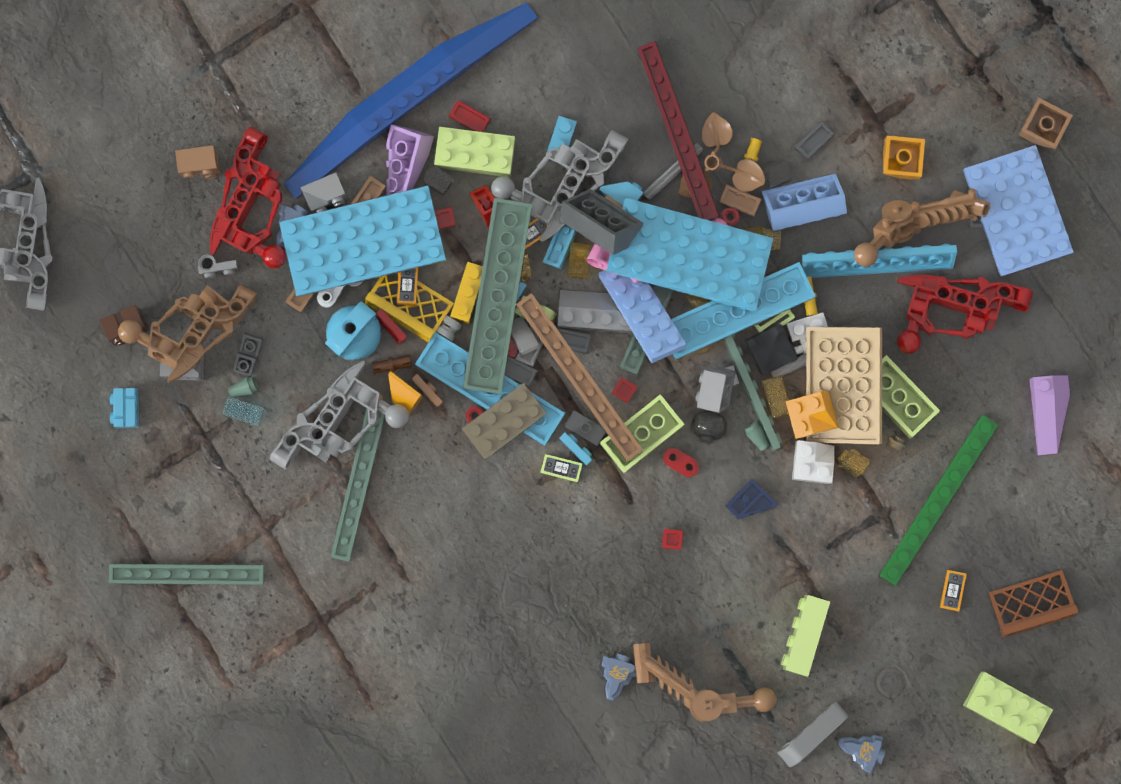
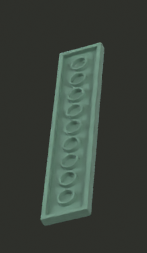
(497, 296)

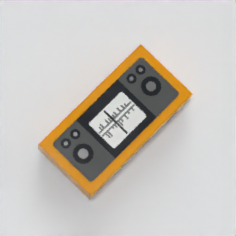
(535, 232)
(407, 287)
(953, 590)

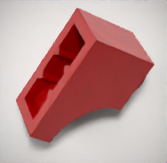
(483, 201)

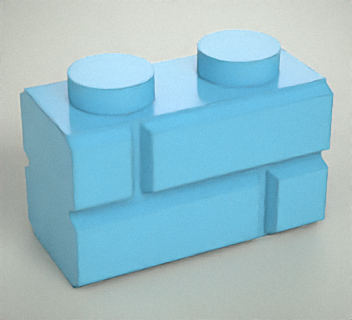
(125, 407)

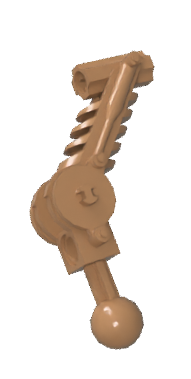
(903, 219)
(703, 704)

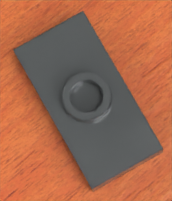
(585, 428)

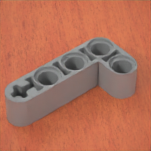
(813, 734)

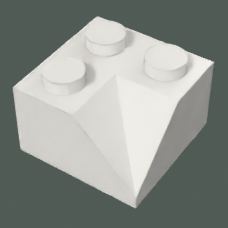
(813, 462)

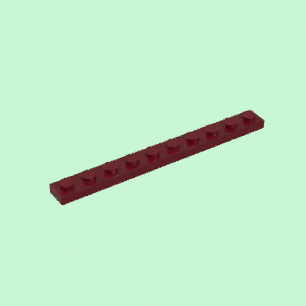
(678, 131)

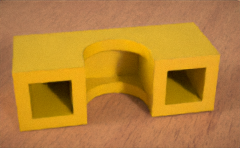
(467, 294)

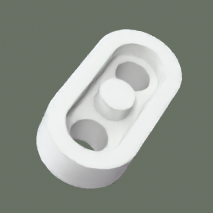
(334, 295)

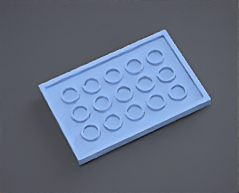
(1023, 215)

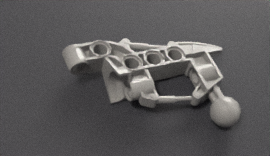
(30, 208)
(548, 211)
(349, 390)

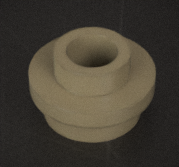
(897, 442)

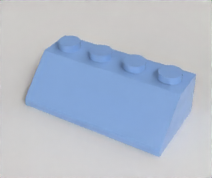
(804, 202)

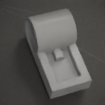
(226, 268)

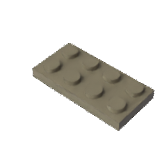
(504, 421)

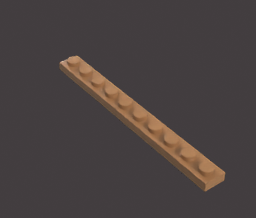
(579, 377)

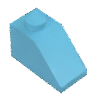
(621, 191)

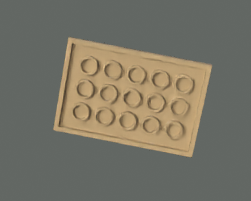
(850, 367)

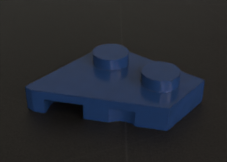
(750, 501)

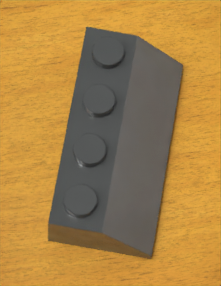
(600, 221)

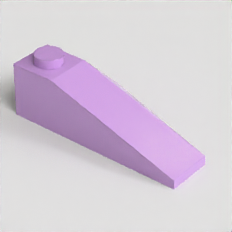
(407, 157)
(1049, 406)

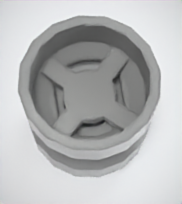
(449, 328)

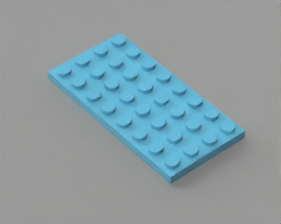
(362, 241)
(694, 256)

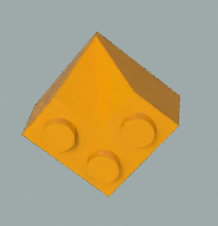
(903, 157)
(812, 414)

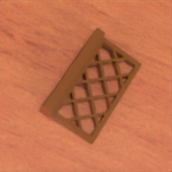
(1037, 620)

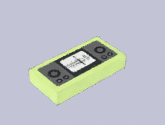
(561, 468)

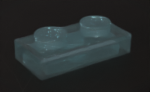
(242, 411)

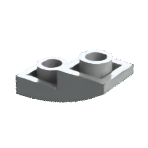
(523, 336)

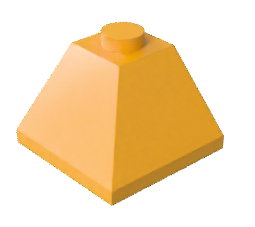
(403, 393)

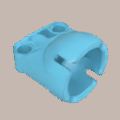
(362, 341)

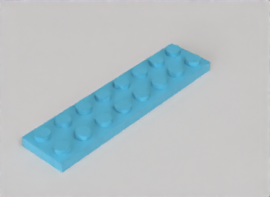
(888, 261)
(718, 320)
(449, 363)

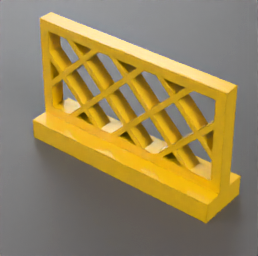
(404, 318)

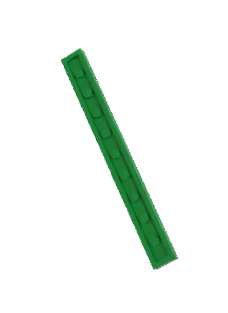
(938, 500)

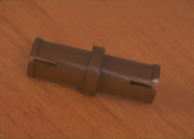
(391, 364)

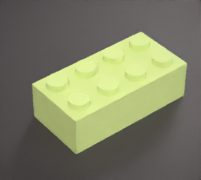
(474, 152)
(904, 400)
(649, 428)
(806, 635)
(1008, 707)

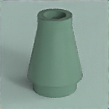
(244, 387)
(757, 435)

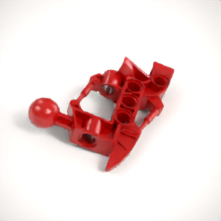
(266, 185)
(977, 319)

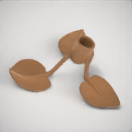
(716, 133)

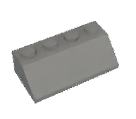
(590, 312)

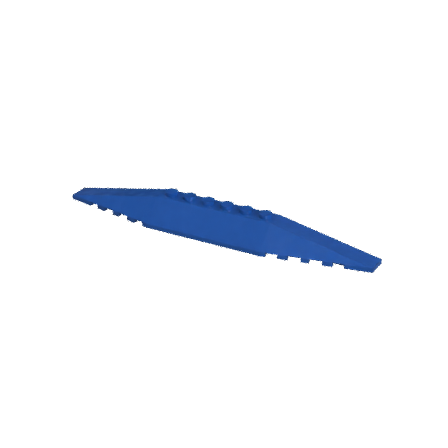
(407, 92)

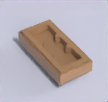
(740, 200)
(429, 390)

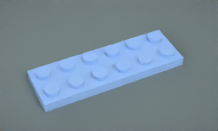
(644, 316)

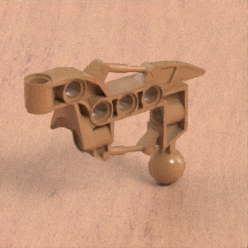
(181, 355)

